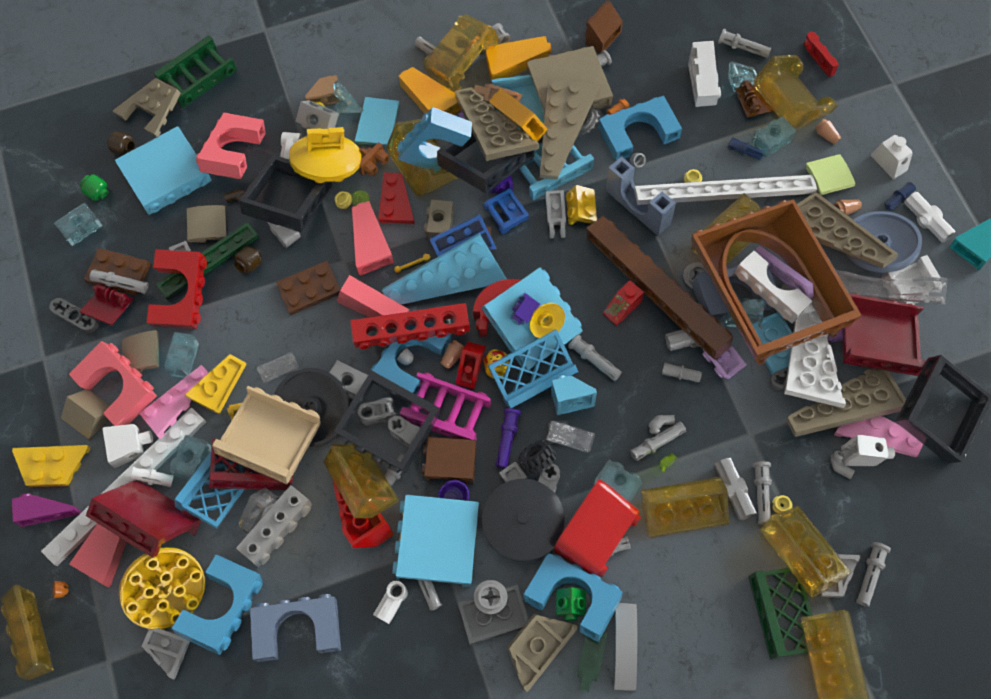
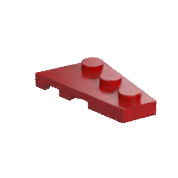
(394, 201)

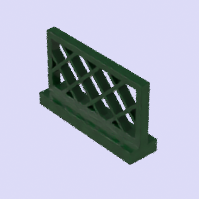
(767, 611)

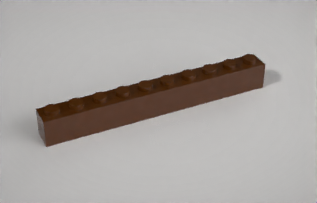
(660, 288)

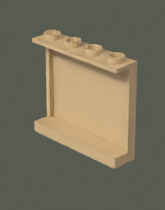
(268, 435)

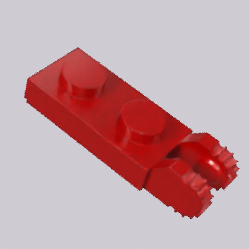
(820, 54)

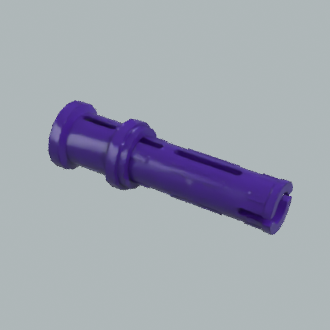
(508, 430)

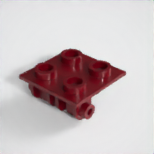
(106, 304)

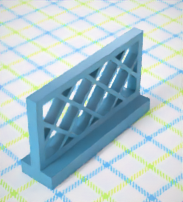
(536, 385)
(195, 485)

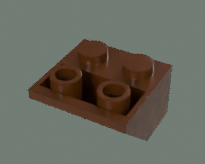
(603, 27)

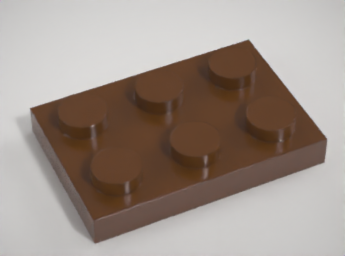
(119, 264)
(308, 287)

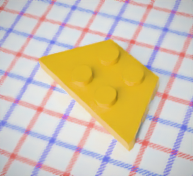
(49, 465)

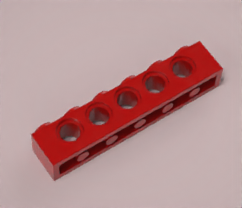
(400, 321)

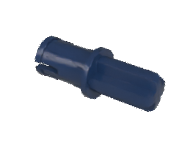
(745, 148)
(900, 196)

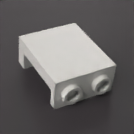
(921, 269)

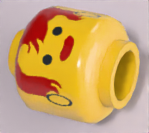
(493, 356)

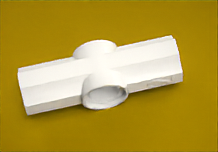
(929, 217)

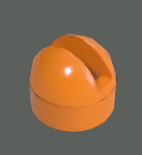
(60, 589)

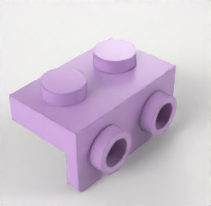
(728, 363)

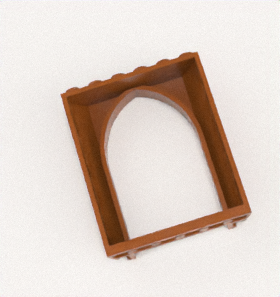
(790, 236)

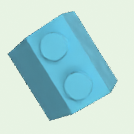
(571, 394)

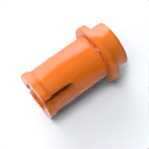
(622, 104)

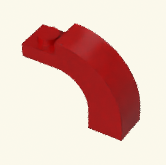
(485, 297)

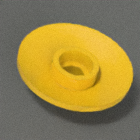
(554, 319)

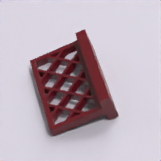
(239, 480)

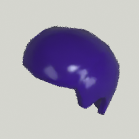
(454, 490)

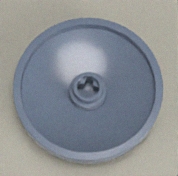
(895, 232)

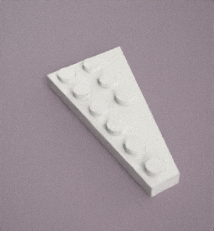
(813, 366)

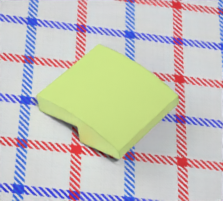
(830, 174)

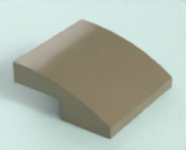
(205, 223)
(142, 350)

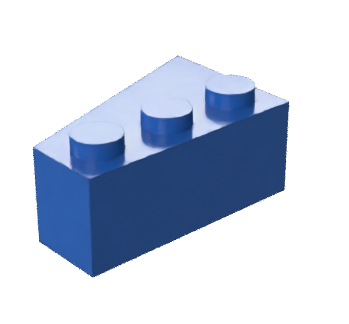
(460, 233)

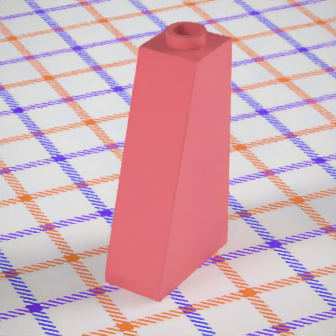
(369, 242)
(367, 300)
(100, 555)

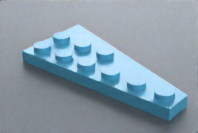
(457, 270)

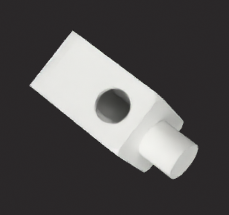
(893, 156)
(124, 443)
(866, 451)

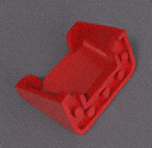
(596, 529)

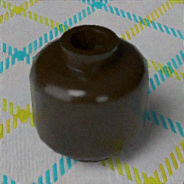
(120, 143)
(247, 260)

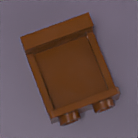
(449, 459)

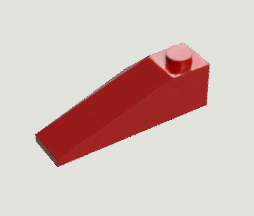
(362, 531)

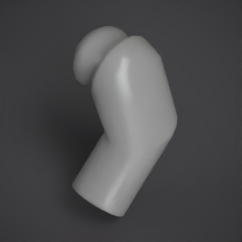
(660, 420)
(839, 466)

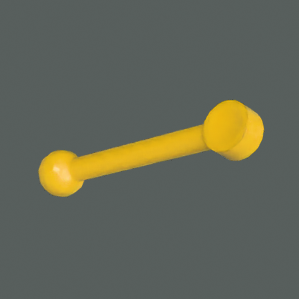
(426, 257)

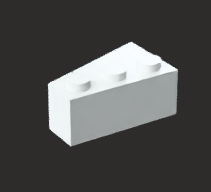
(704, 74)

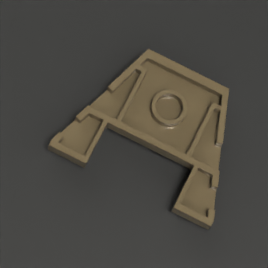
(153, 98)

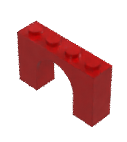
(186, 312)

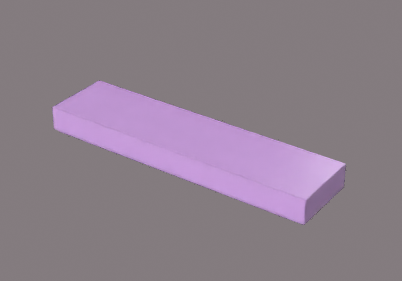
(786, 273)

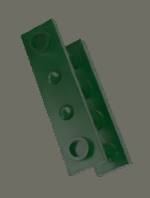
(187, 60)

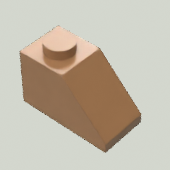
(323, 91)

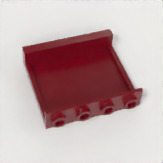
(884, 336)
(141, 516)

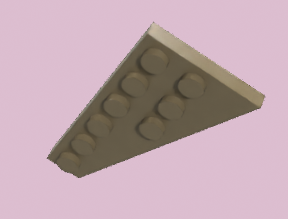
(564, 116)
(492, 129)
(843, 233)
(865, 398)

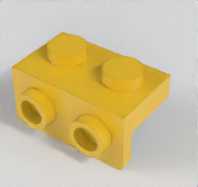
(581, 205)

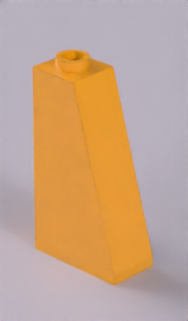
(512, 57)
(428, 92)
(519, 114)

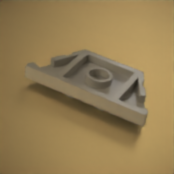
(537, 647)

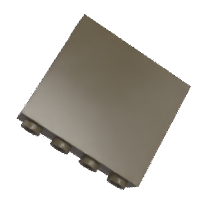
(576, 66)

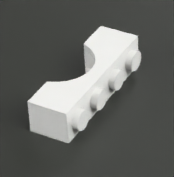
(788, 303)

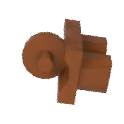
(371, 157)

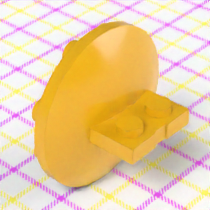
(325, 155)
(161, 587)

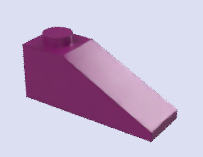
(34, 509)

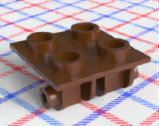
(752, 100)

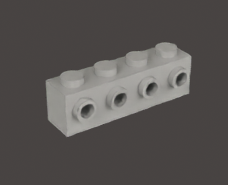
(274, 526)

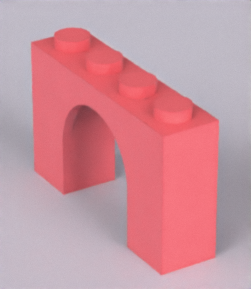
(229, 129)
(135, 393)

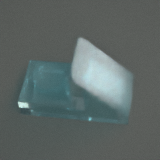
(738, 73)
(348, 103)

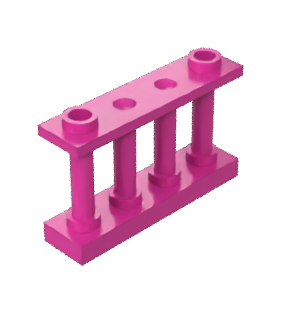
(448, 426)

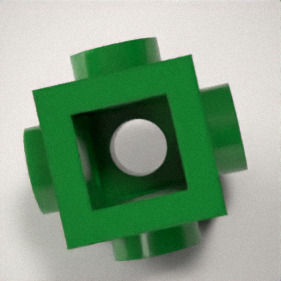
(570, 603)

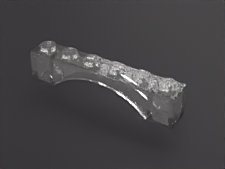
(913, 290)

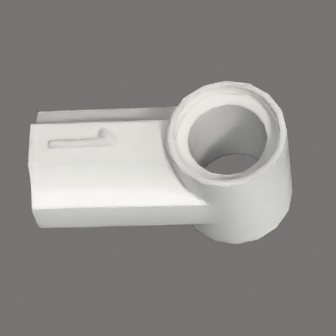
(287, 141)
(389, 603)

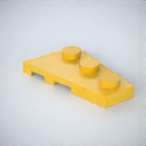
(217, 385)

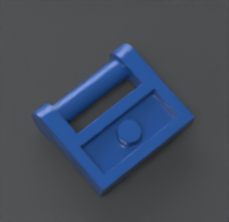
(511, 208)

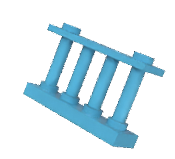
(569, 172)

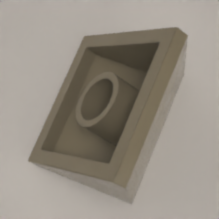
(85, 413)

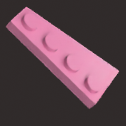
(167, 407)
(882, 427)

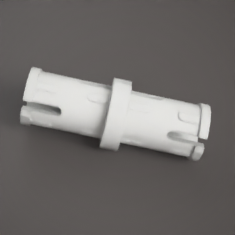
(151, 477)

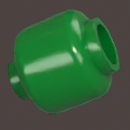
(94, 187)

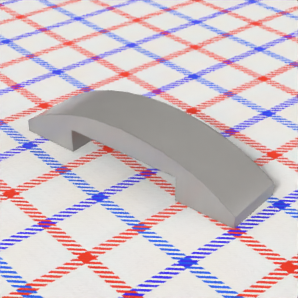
(625, 647)

